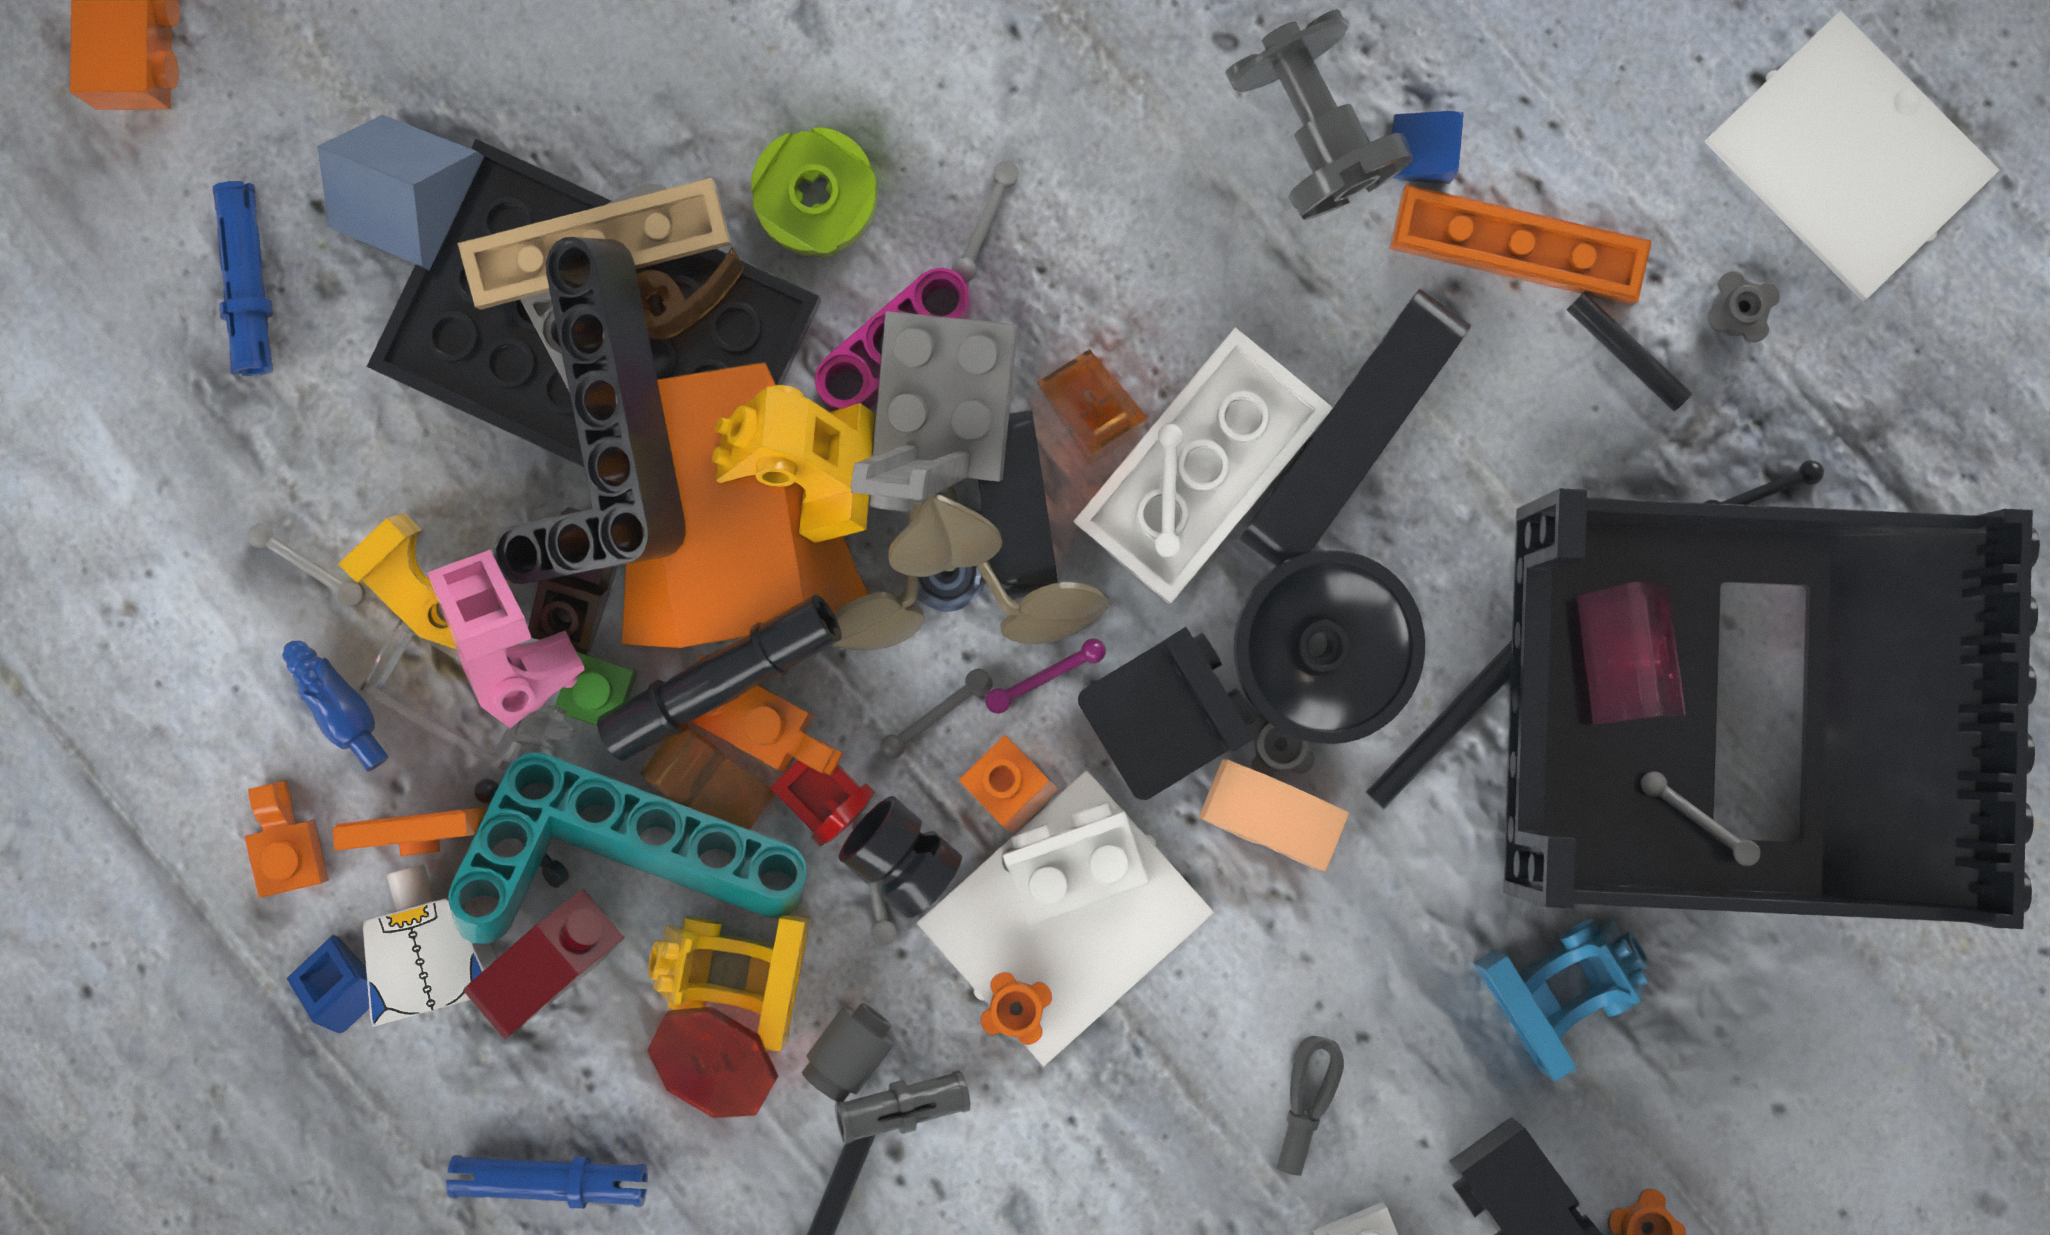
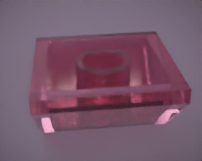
(1631, 653)

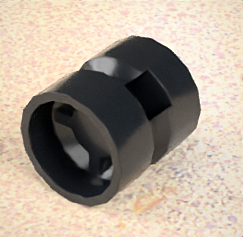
(907, 863)

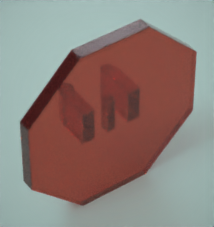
(712, 1062)

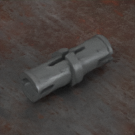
(902, 1106)

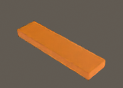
(1520, 244)

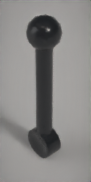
(1809, 473)
(552, 870)

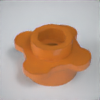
(1024, 1025)
(1650, 1209)

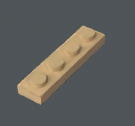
(650, 226)

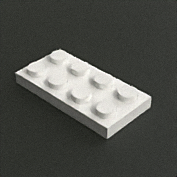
(1239, 429)

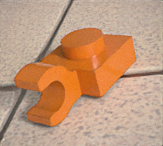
(285, 852)

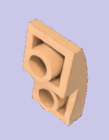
(1274, 815)

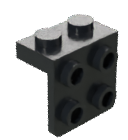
(1166, 713)

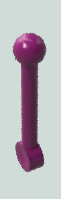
(999, 700)

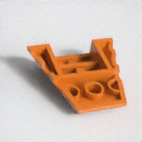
(741, 536)

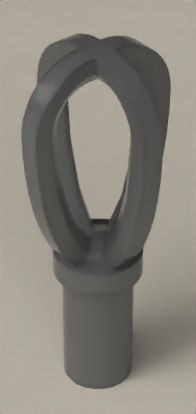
(1304, 1122)

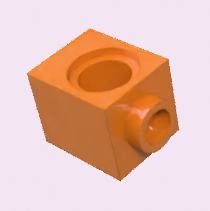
(1009, 785)

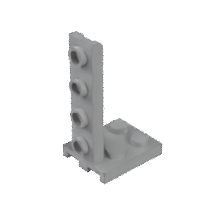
(938, 408)

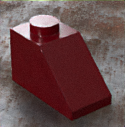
(543, 964)

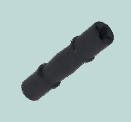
(719, 678)

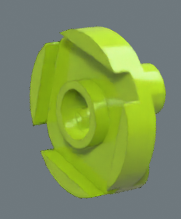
(807, 157)

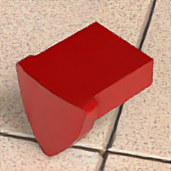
(821, 800)

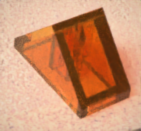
(1092, 406)

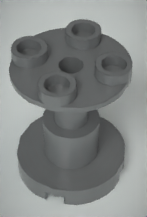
(1331, 135)

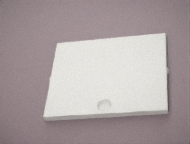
(1851, 156)
(1081, 955)

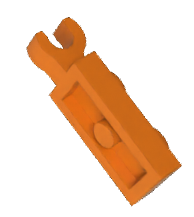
(770, 730)

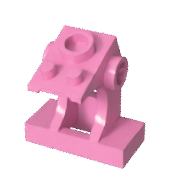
(504, 675)

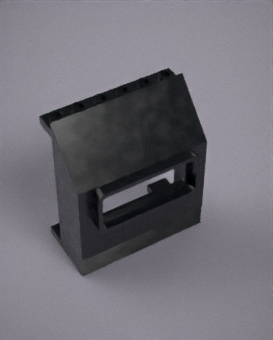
(1905, 719)

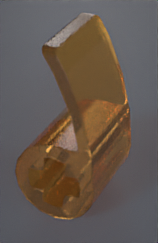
(680, 310)
(703, 779)

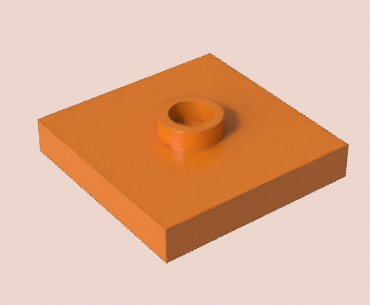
(413, 833)

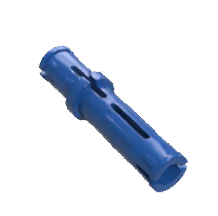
(241, 268)
(548, 1181)

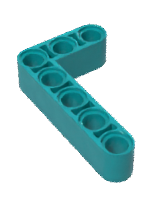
(614, 838)

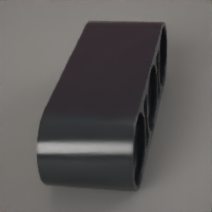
(1020, 513)

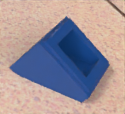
(1434, 143)
(332, 986)

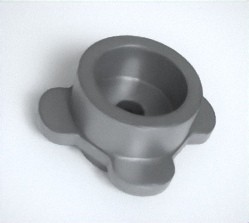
(1725, 312)

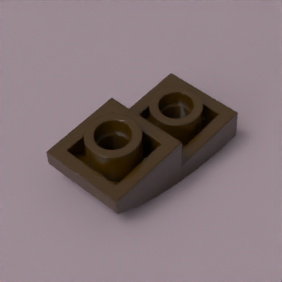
(571, 605)

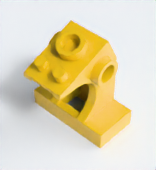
(795, 440)
(391, 570)
(684, 963)

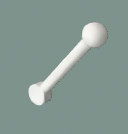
(1170, 438)

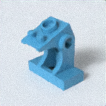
(1609, 962)

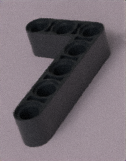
(606, 430)

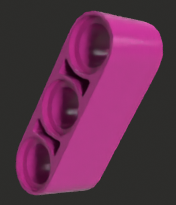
(860, 350)

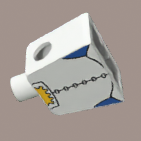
(417, 953)

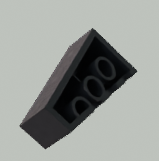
(1517, 1186)

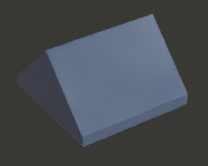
(395, 187)

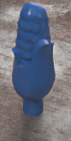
(334, 704)

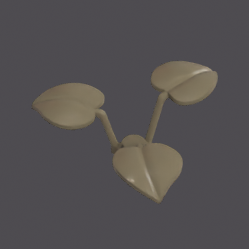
(952, 536)

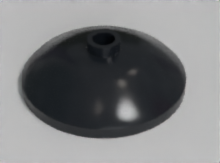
(1370, 652)

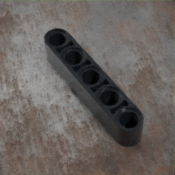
(1356, 430)

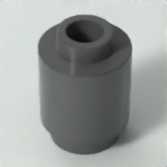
(848, 1052)

